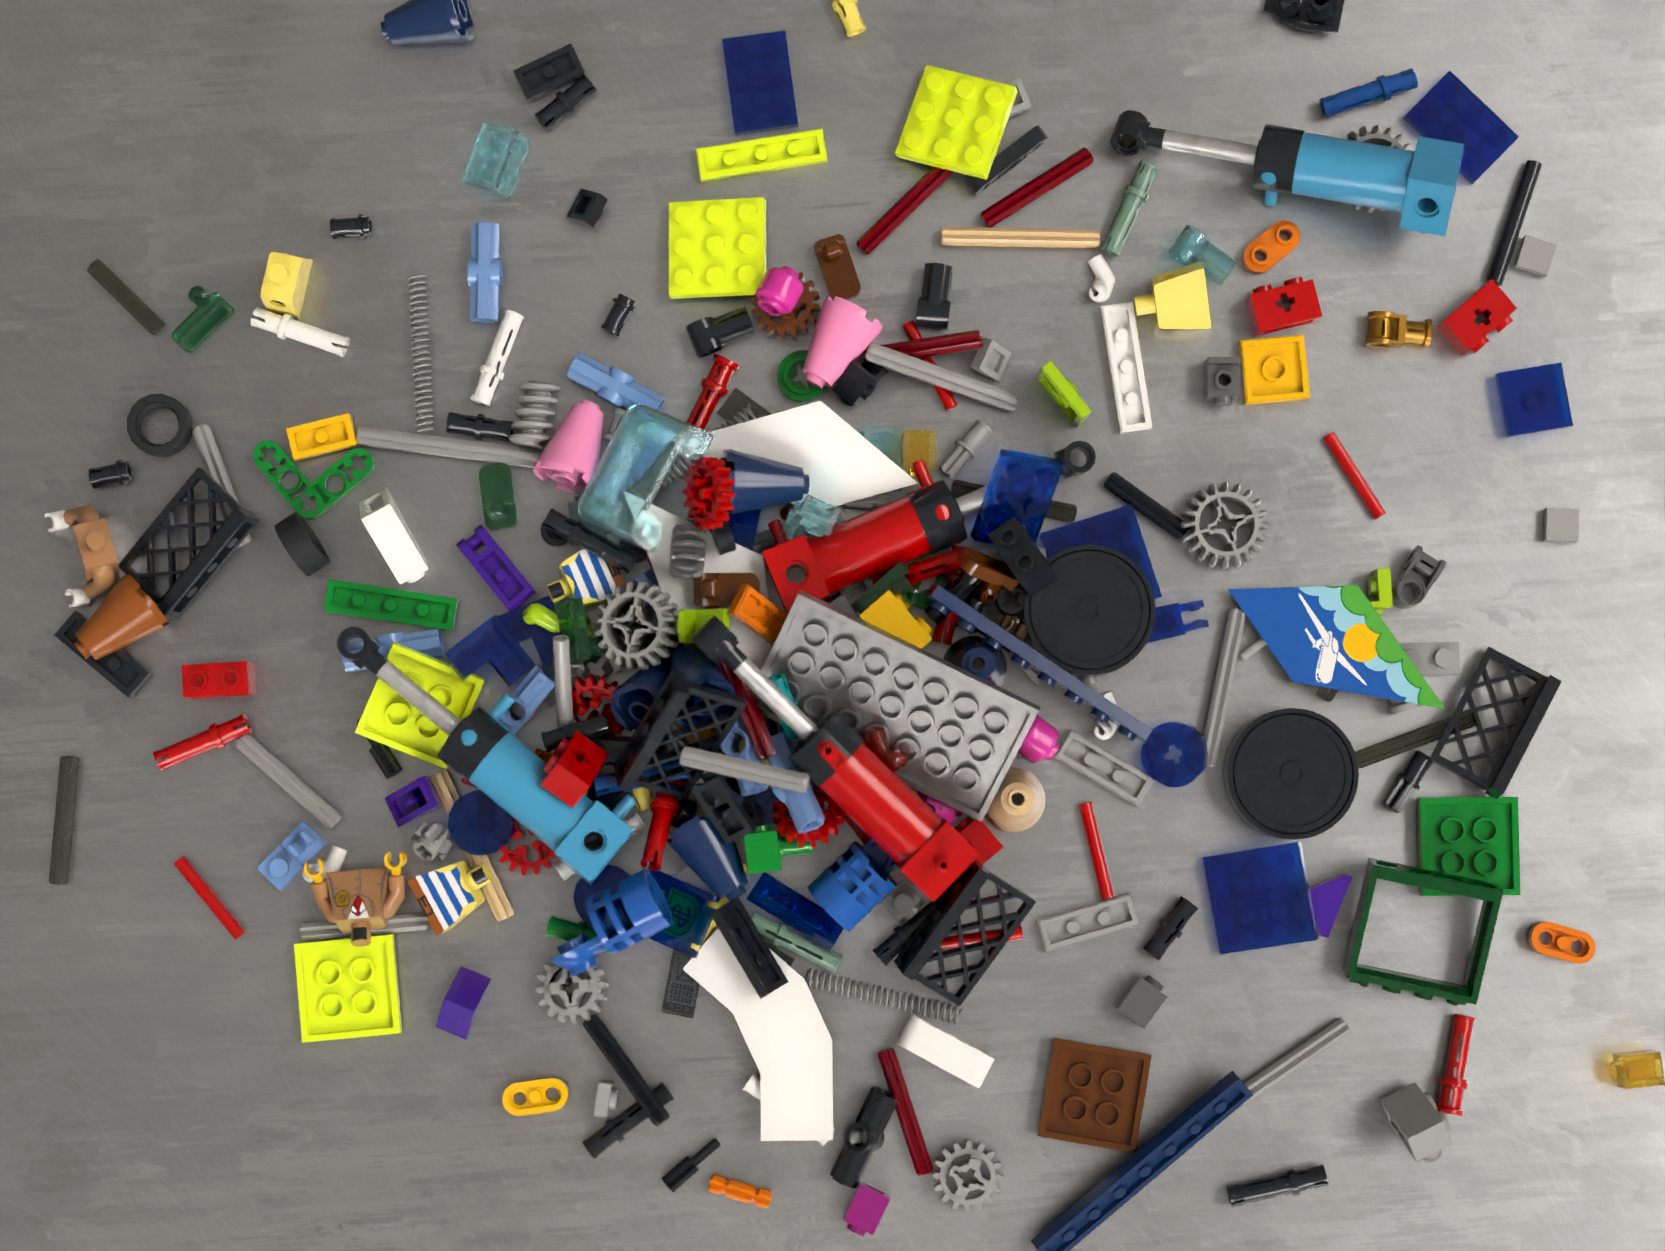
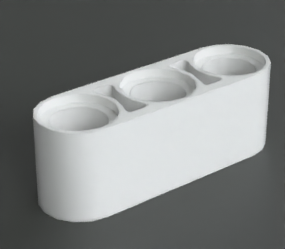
(945, 1050)

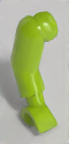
(542, 616)

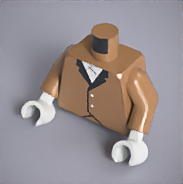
(94, 550)

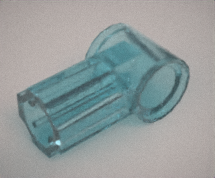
(1196, 247)

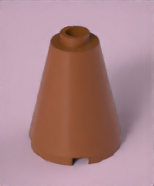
(119, 620)

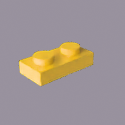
(322, 437)

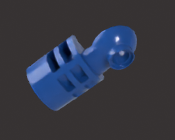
(854, 883)
(621, 918)

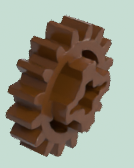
(791, 324)

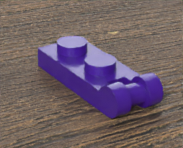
(496, 569)

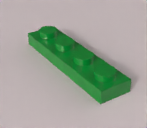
(391, 605)

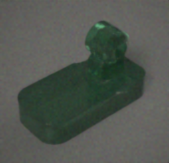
(203, 321)
(498, 497)
(893, 579)
(573, 624)

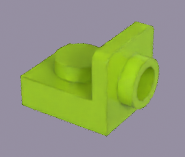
(1380, 587)
(692, 620)

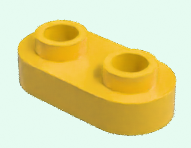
(536, 1096)

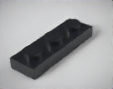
(118, 667)
(749, 947)

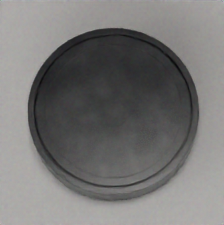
(1093, 613)
(1291, 773)

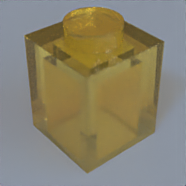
(918, 446)
(1637, 1069)

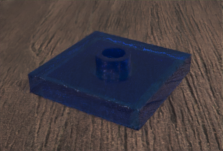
(1534, 400)

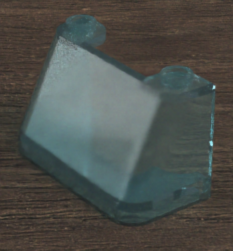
(633, 472)

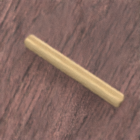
(1020, 237)
(493, 891)

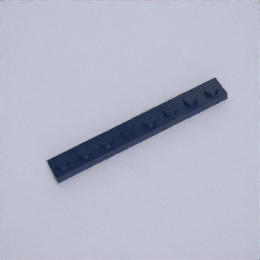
(1026, 656)
(1144, 1165)

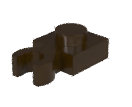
(1012, 625)

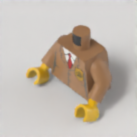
(359, 898)

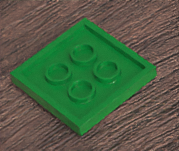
(1470, 840)

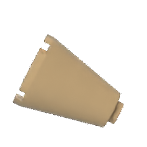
(1014, 818)

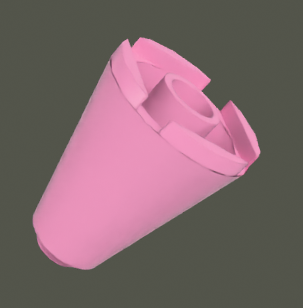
(837, 341)
(573, 449)

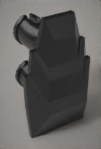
(1308, 14)

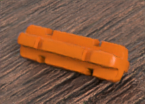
(740, 1191)

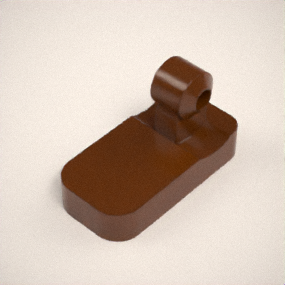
(837, 267)
(992, 571)
(721, 588)

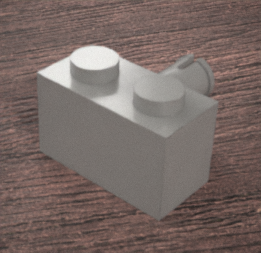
(1417, 1122)

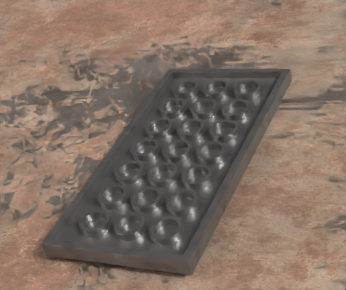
(946, 720)

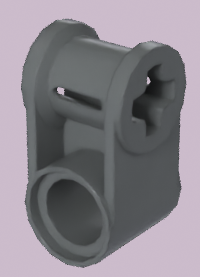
(1420, 574)

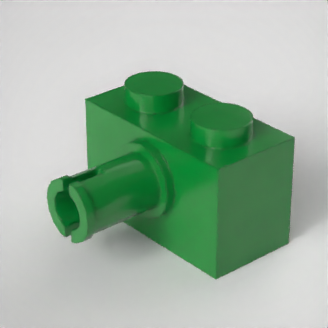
(767, 849)

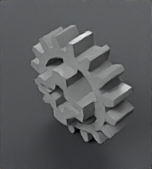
(572, 1002)
(961, 1189)

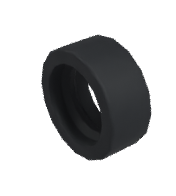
(147, 403)
(302, 544)

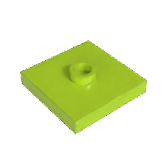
(1064, 394)

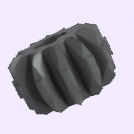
(687, 551)

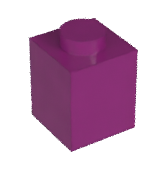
(865, 1209)

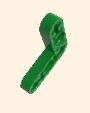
(317, 488)

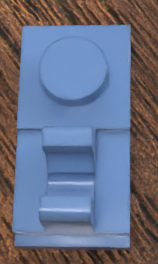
(291, 855)

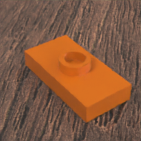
(757, 613)

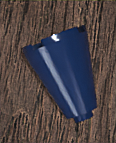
(428, 22)
(763, 481)
(972, 647)
(703, 671)
(637, 693)
(710, 857)

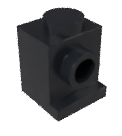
(859, 380)

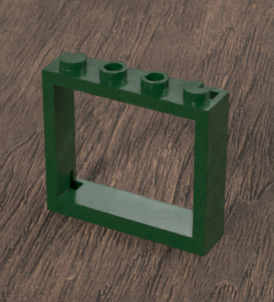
(1421, 986)

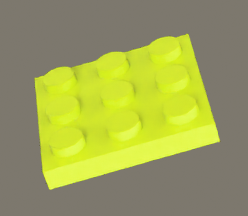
(956, 122)
(716, 247)
(400, 725)
(347, 989)

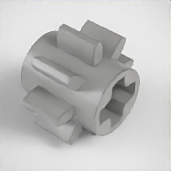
(432, 841)

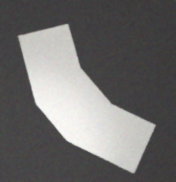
(784, 1040)

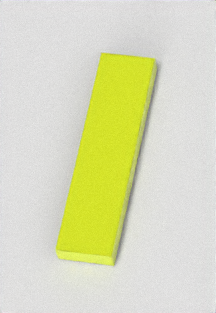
(761, 155)

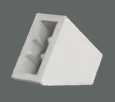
(392, 537)

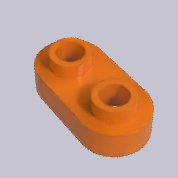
(1272, 246)
(1560, 942)

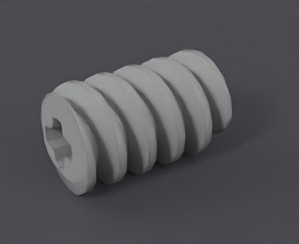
(534, 414)

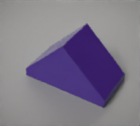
(413, 801)
(1327, 900)
(462, 1002)

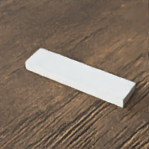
(1126, 367)

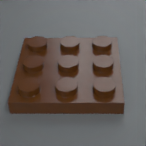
(1094, 1095)

